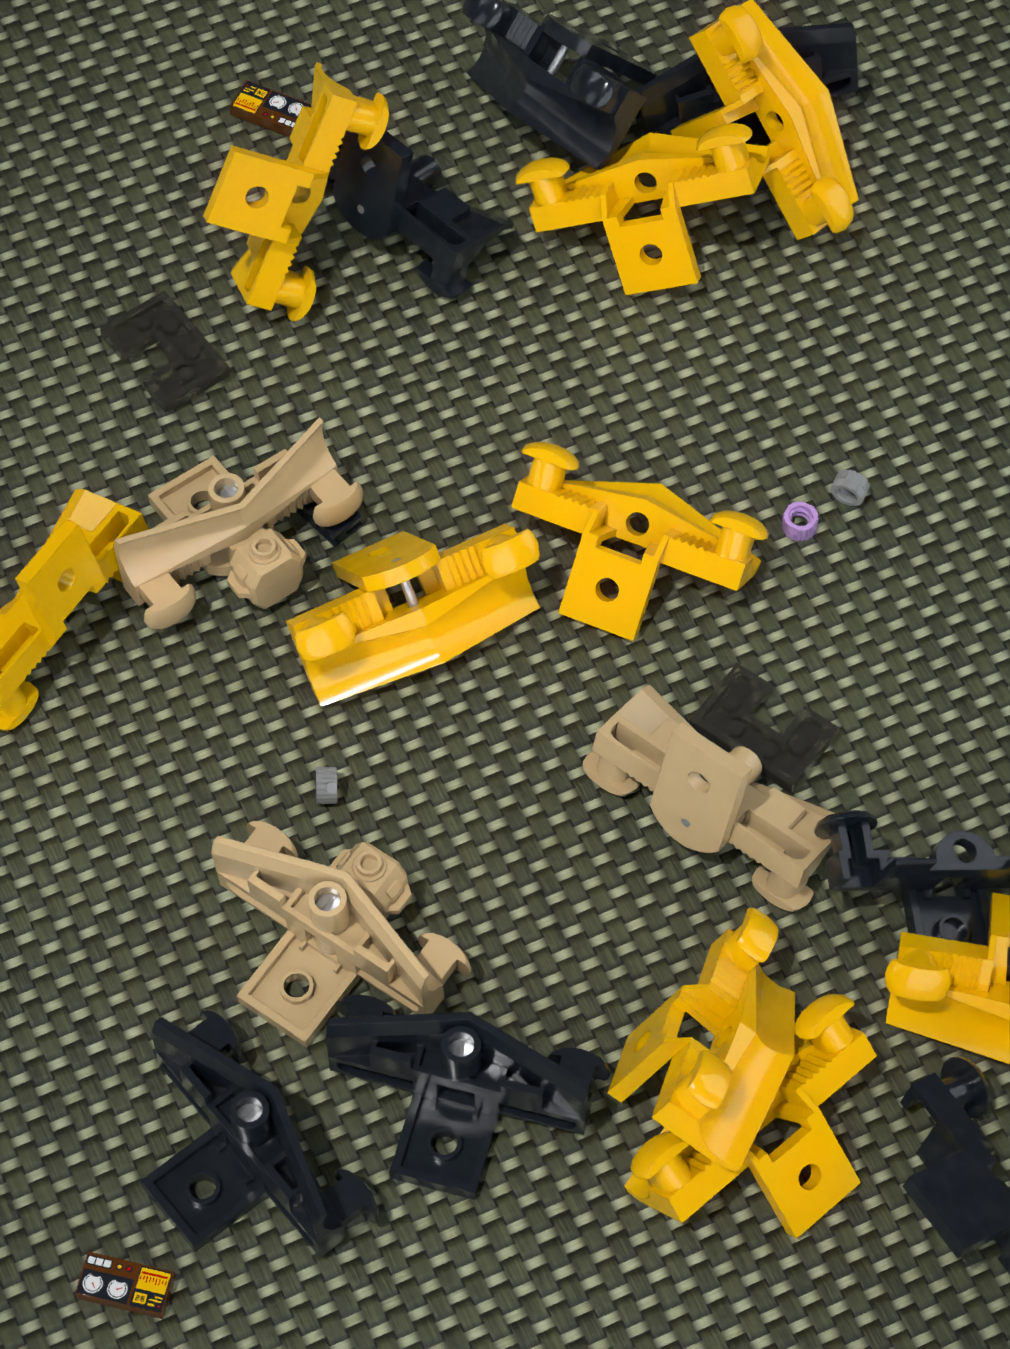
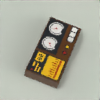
(266, 108)
(125, 1285)

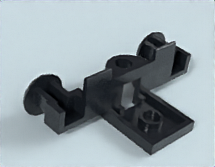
(956, 918)
(957, 1186)

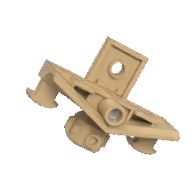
(233, 531)
(333, 930)

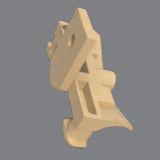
(709, 795)

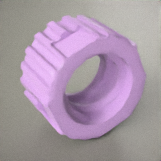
(797, 532)

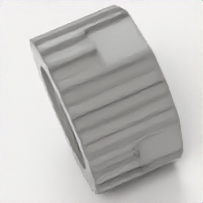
(850, 487)
(326, 785)

